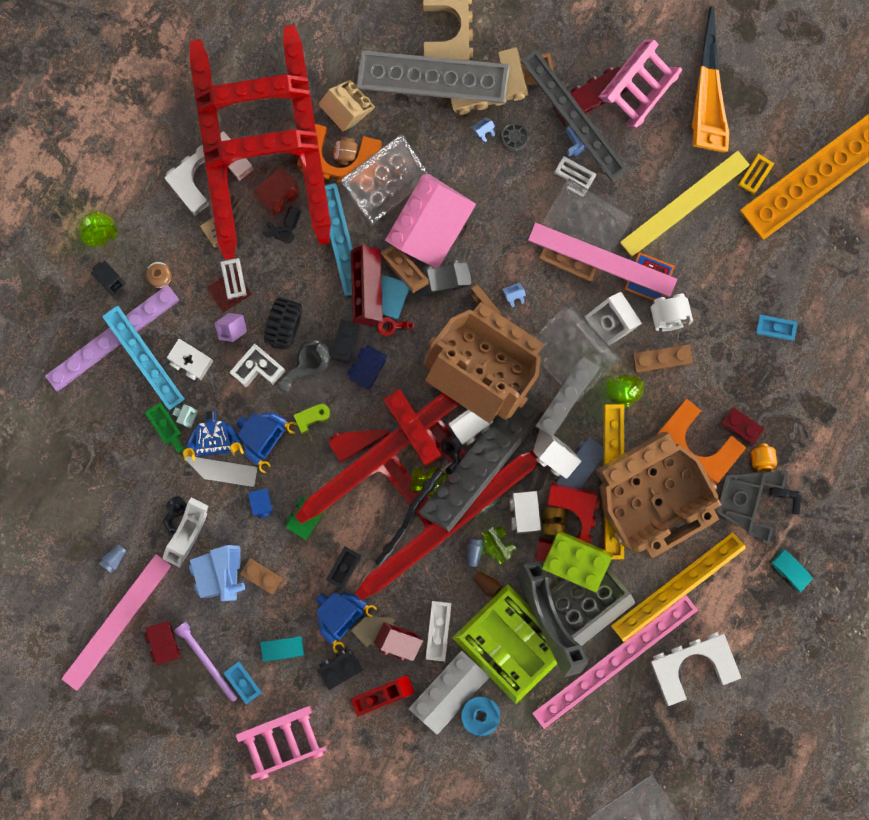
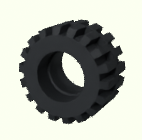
(282, 323)

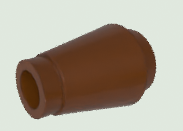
(487, 584)

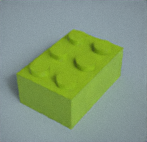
(577, 561)

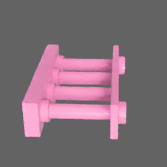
(624, 79)
(266, 731)

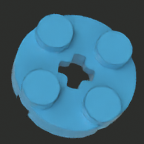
(491, 720)

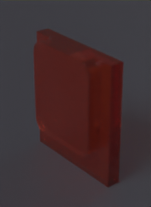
(219, 293)

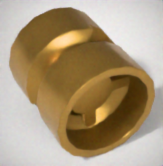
(551, 528)

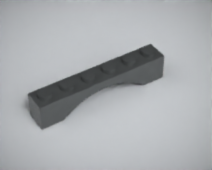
(565, 649)

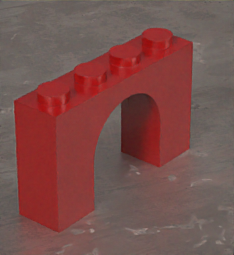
(413, 428)
(577, 500)

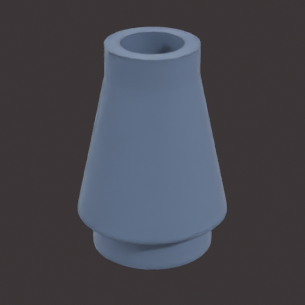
(474, 550)
(112, 559)

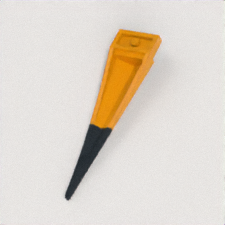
(709, 115)

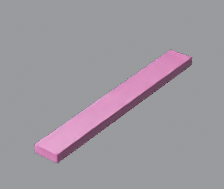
(602, 259)
(116, 622)

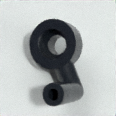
(451, 446)
(785, 493)
(174, 511)

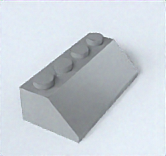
(449, 692)

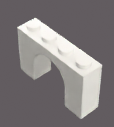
(182, 178)
(667, 666)

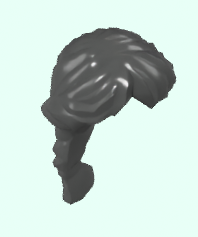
(312, 359)

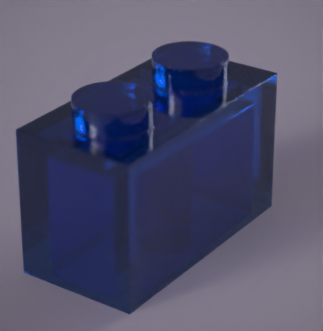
(367, 367)

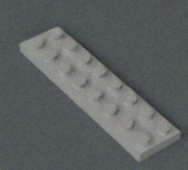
(433, 76)

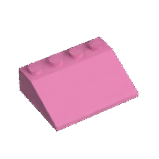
(430, 221)

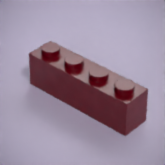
(588, 94)
(366, 285)

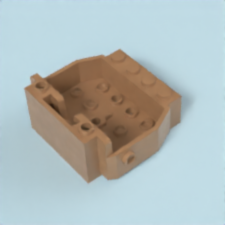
(459, 355)
(678, 482)

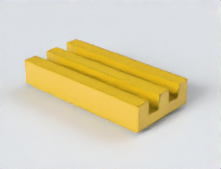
(748, 187)

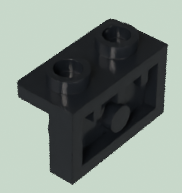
(340, 669)

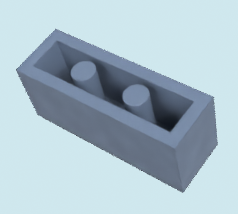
(590, 455)

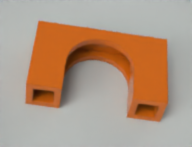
(368, 147)
(714, 465)

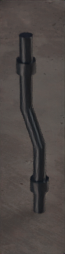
(428, 485)

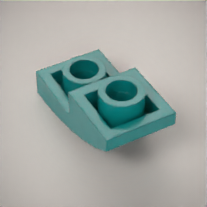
(791, 569)
(282, 648)

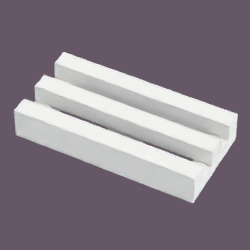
(589, 181)
(236, 294)

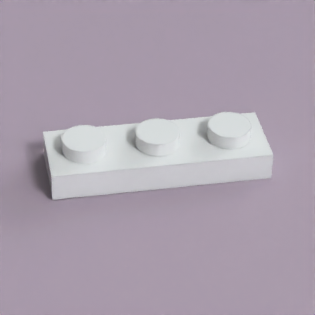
(438, 631)

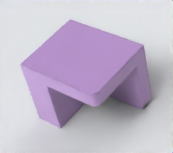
(230, 327)

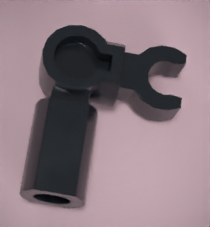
(285, 234)

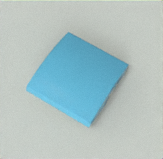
(393, 296)

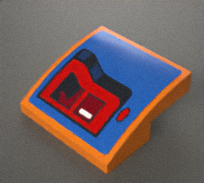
(652, 263)

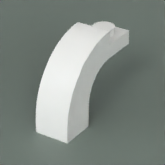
(186, 533)

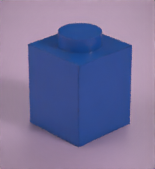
(260, 503)

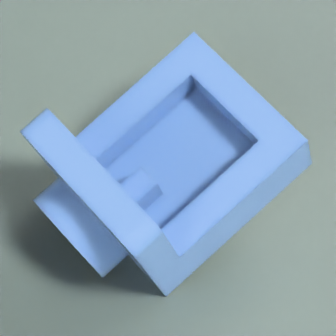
(578, 146)

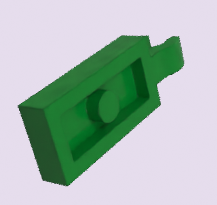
(165, 426)

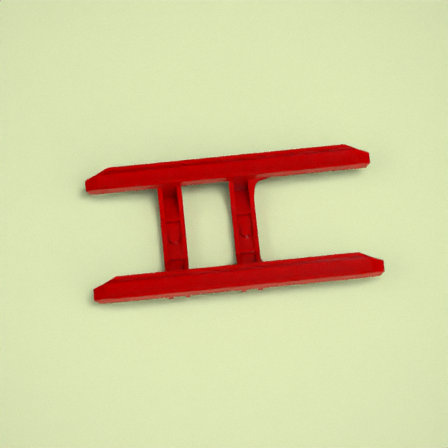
(222, 154)
(383, 459)

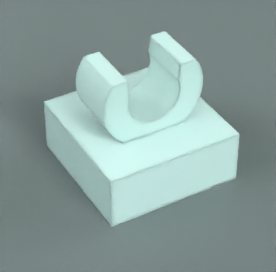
(186, 415)

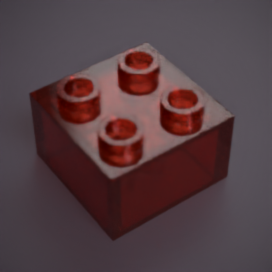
(276, 192)

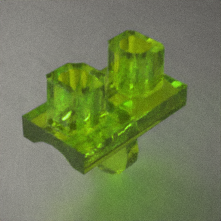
(419, 478)
(495, 546)

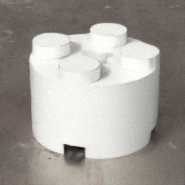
(671, 312)

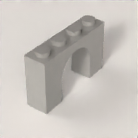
(567, 396)

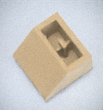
(346, 105)

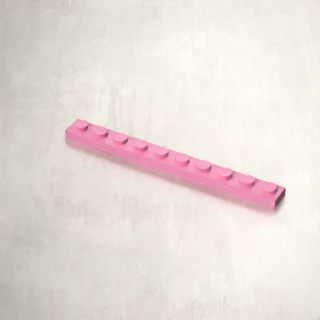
(614, 661)

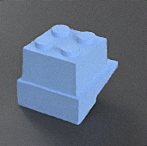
(217, 573)

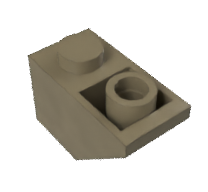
(369, 628)

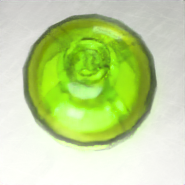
(97, 228)
(625, 389)

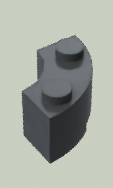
(452, 276)

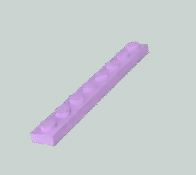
(108, 341)

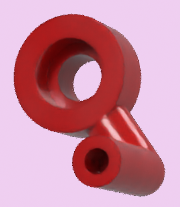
(392, 326)

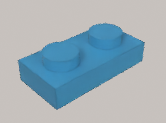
(776, 328)
(242, 682)

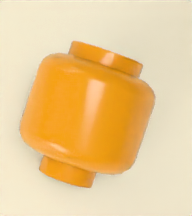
(763, 458)

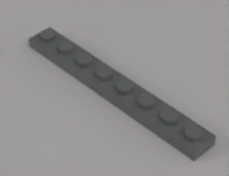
(573, 115)

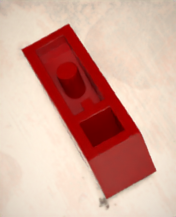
(352, 443)
(382, 695)

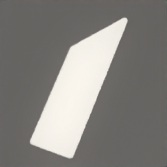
(224, 471)

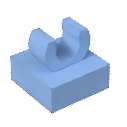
(482, 127)
(514, 292)

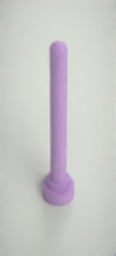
(184, 632)

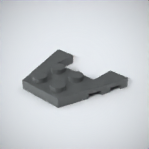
(741, 500)

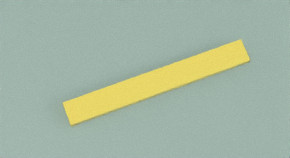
(684, 204)

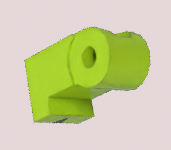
(315, 414)

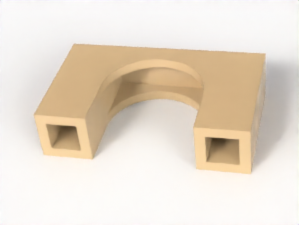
(457, 47)
(515, 90)

